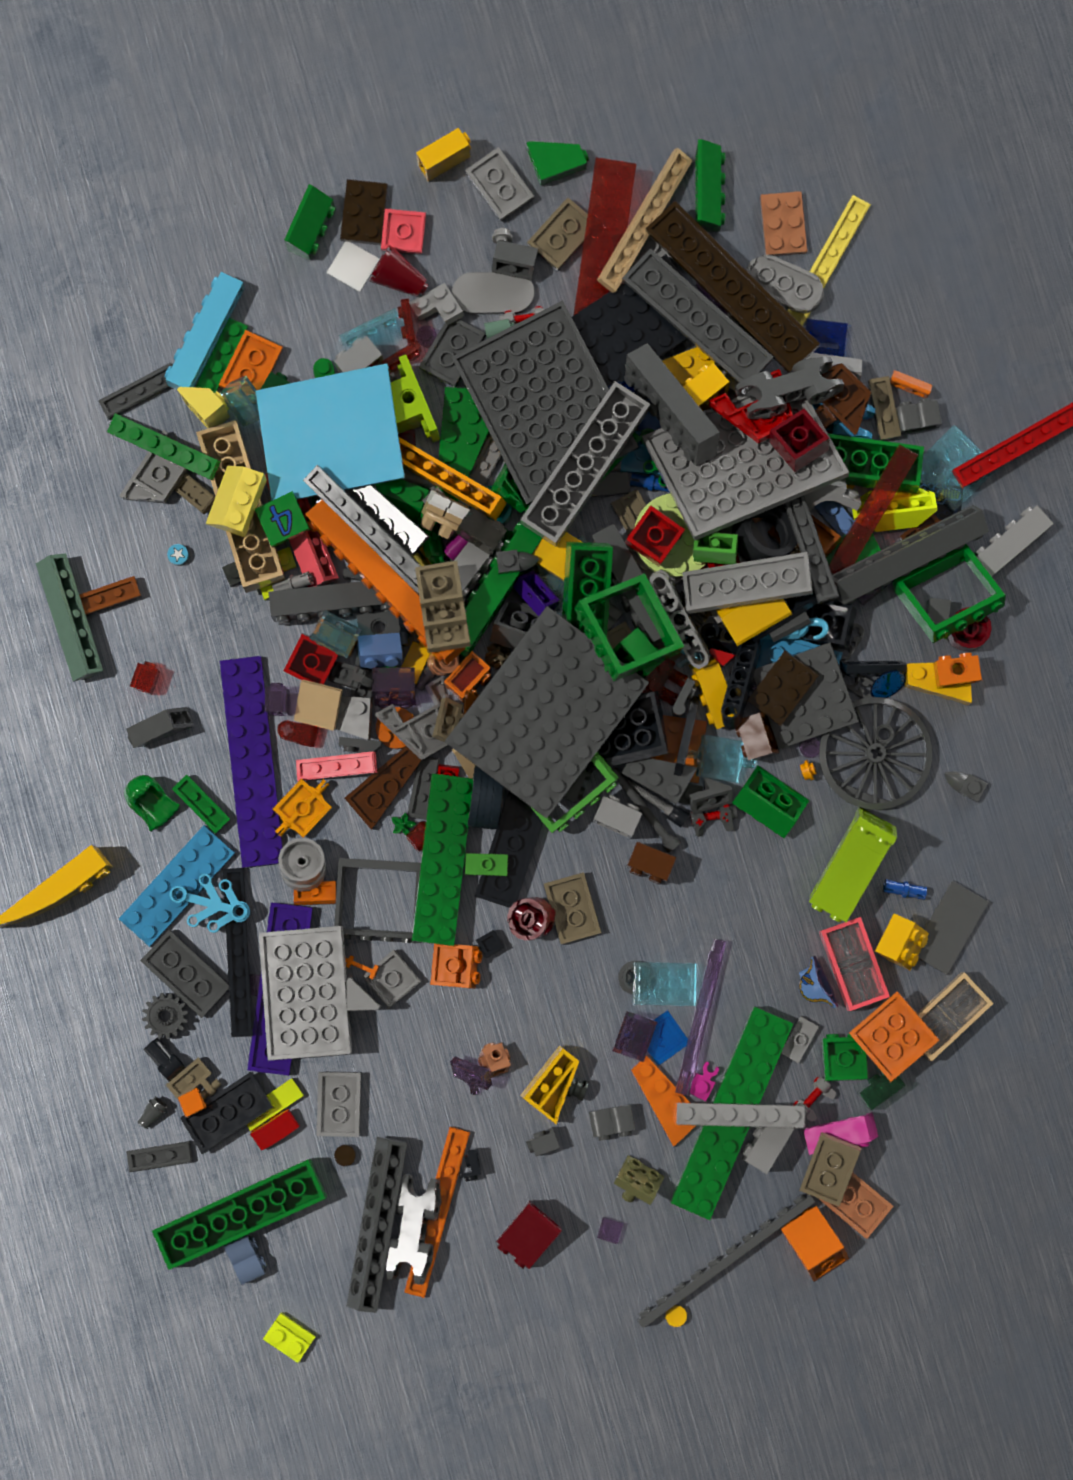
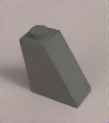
(159, 726)

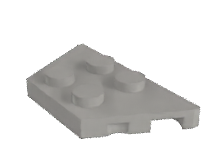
(153, 479)

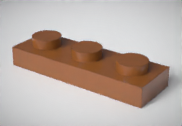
(110, 595)

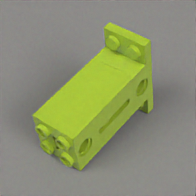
(411, 414)
(852, 865)

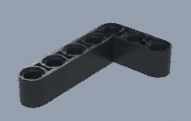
(739, 670)

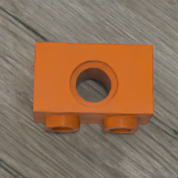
(946, 677)

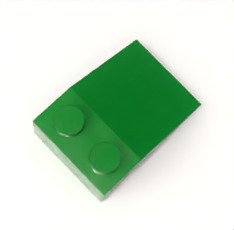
(635, 647)

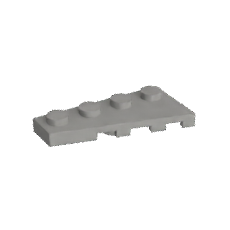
(353, 714)

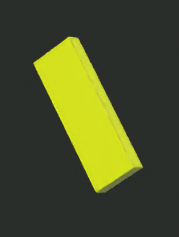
(280, 1099)

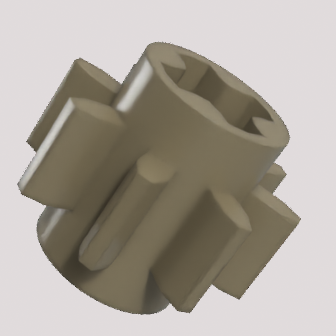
(497, 655)

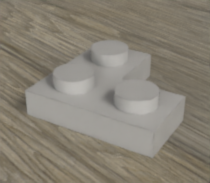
(440, 301)

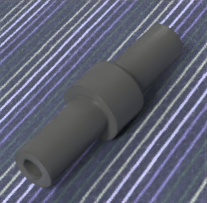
(425, 679)

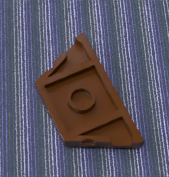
(851, 402)

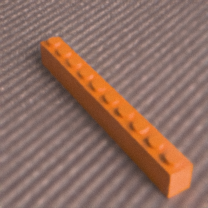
(374, 571)

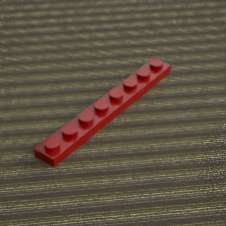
(1014, 446)

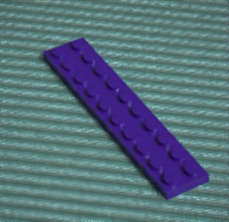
(251, 761)

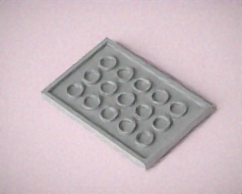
(305, 993)

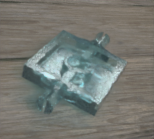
(719, 758)

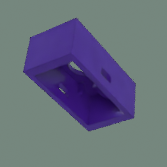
(532, 584)

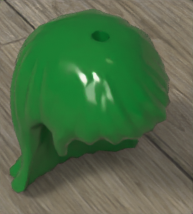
(149, 801)

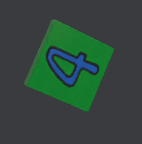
(282, 519)

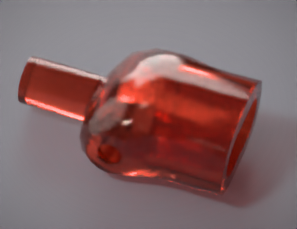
(416, 836)

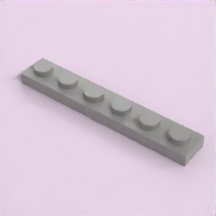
(741, 1115)

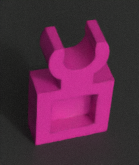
(702, 1084)

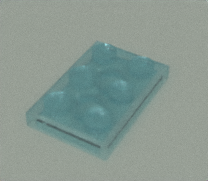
(369, 328)
(664, 984)

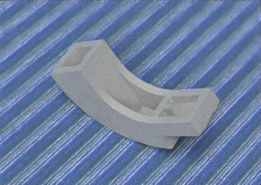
(834, 492)

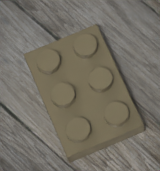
(560, 234)
(573, 908)
(830, 1169)

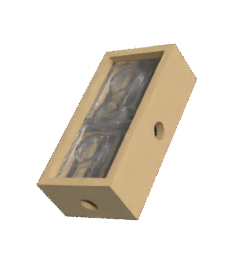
(953, 1011)

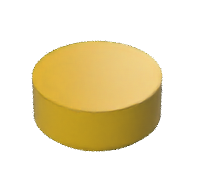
(676, 1316)

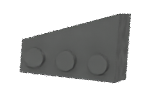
(660, 777)

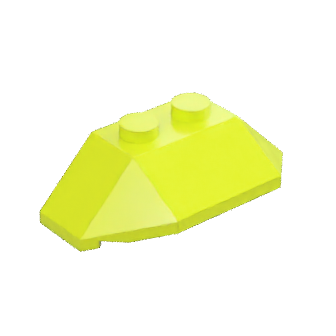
(904, 510)

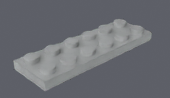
(747, 583)

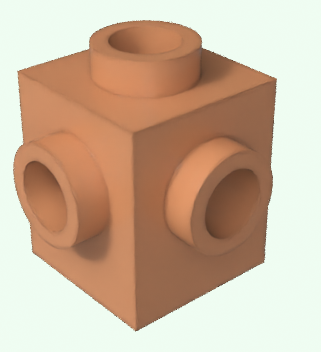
(495, 1059)

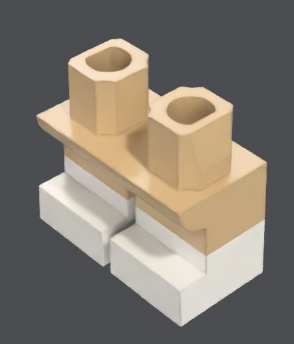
(444, 511)

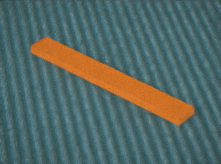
(448, 1174)

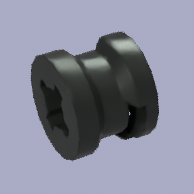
(577, 1088)

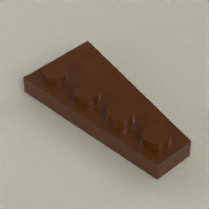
(381, 788)

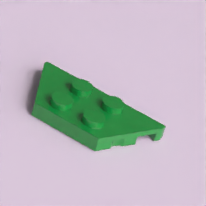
(508, 490)

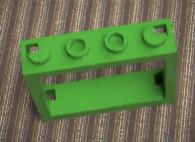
(590, 799)

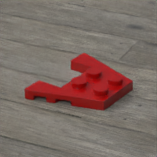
(754, 428)

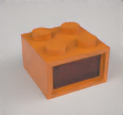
(468, 676)

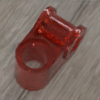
(302, 733)

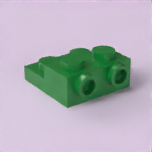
(843, 1059)

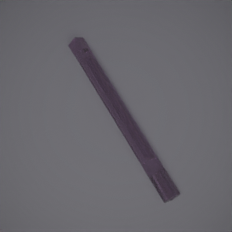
(700, 1017)

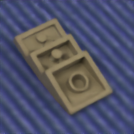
(442, 606)

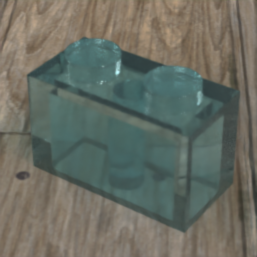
(242, 400)
(335, 634)

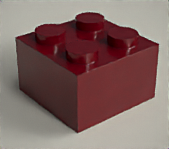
(799, 440)

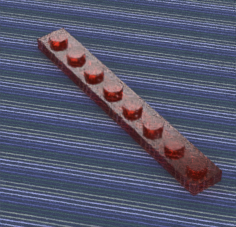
(873, 509)

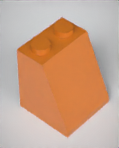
(815, 1243)

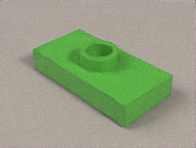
(486, 864)

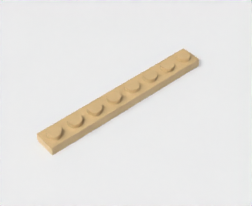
(650, 209)

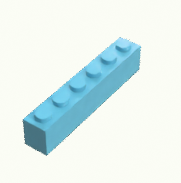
(205, 332)

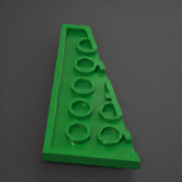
(461, 432)

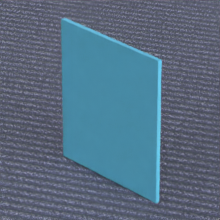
(330, 422)

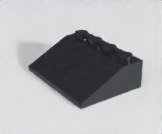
(637, 735)

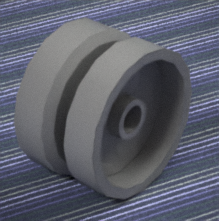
(302, 864)

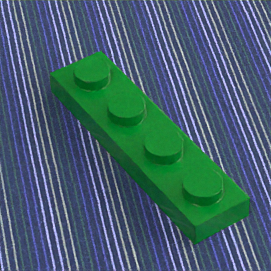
(221, 355)

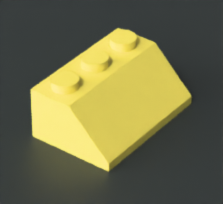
(206, 405)
(236, 500)

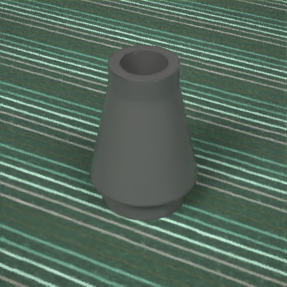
(153, 1111)

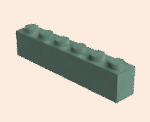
(69, 617)

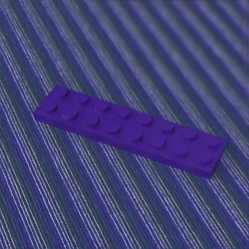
(281, 918)

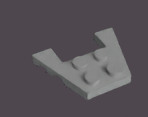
(419, 730)

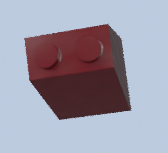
(528, 1235)

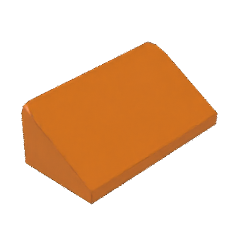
(910, 384)

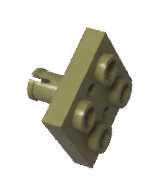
(638, 1181)

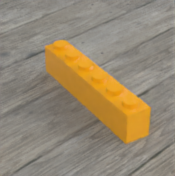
(451, 480)

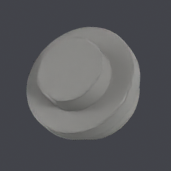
(502, 234)

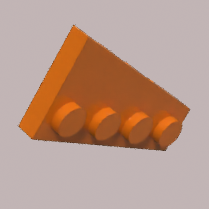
(662, 1098)

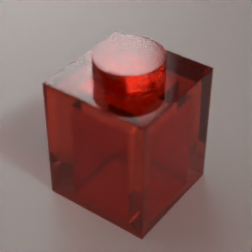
(145, 677)

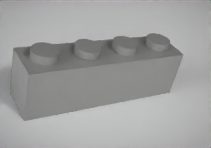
(1014, 540)

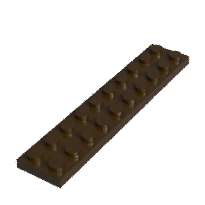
(732, 287)

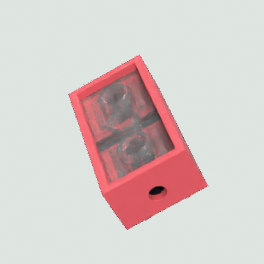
(854, 964)

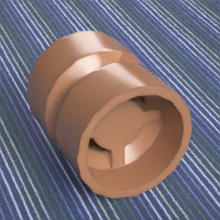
(441, 668)

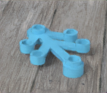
(214, 904)

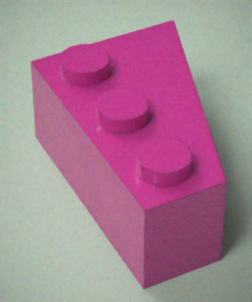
(853, 1130)

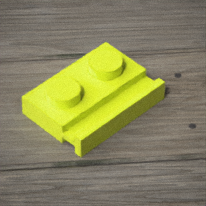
(289, 1337)

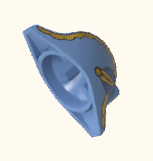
(815, 985)

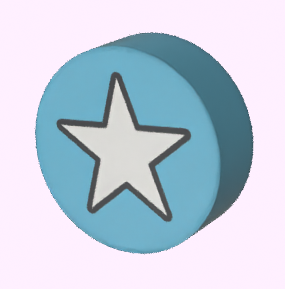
(178, 554)

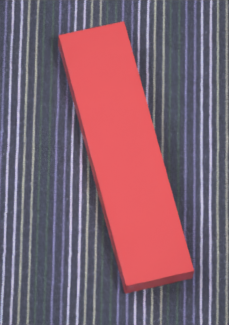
(336, 766)

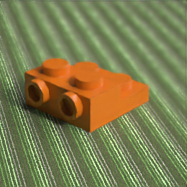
(456, 966)

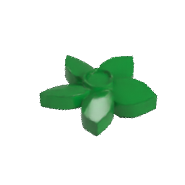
(402, 824)

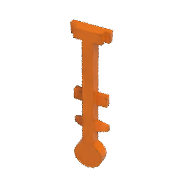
(349, 962)

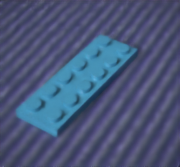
(154, 909)

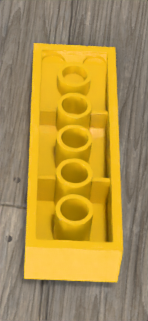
(61, 886)

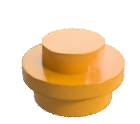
(808, 770)

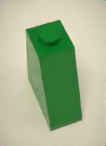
(556, 160)

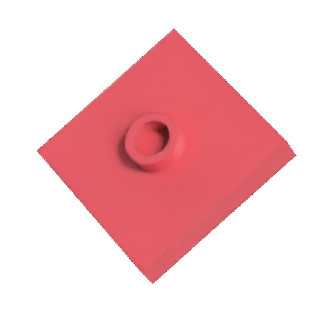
(403, 230)

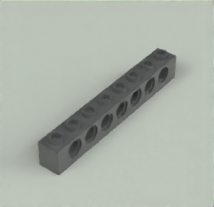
(376, 1225)

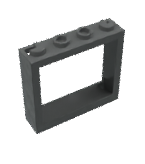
(344, 863)

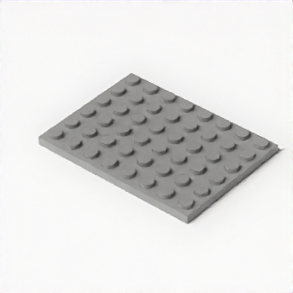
(741, 478)

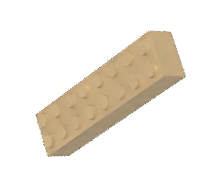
(254, 557)

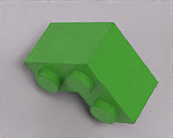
(716, 548)

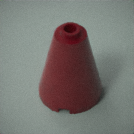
(398, 274)

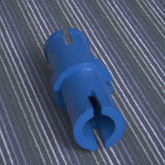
(647, 482)
(904, 889)

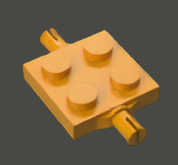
(302, 808)

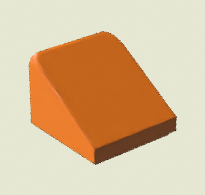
(191, 1102)

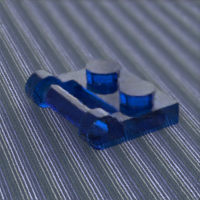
(830, 333)

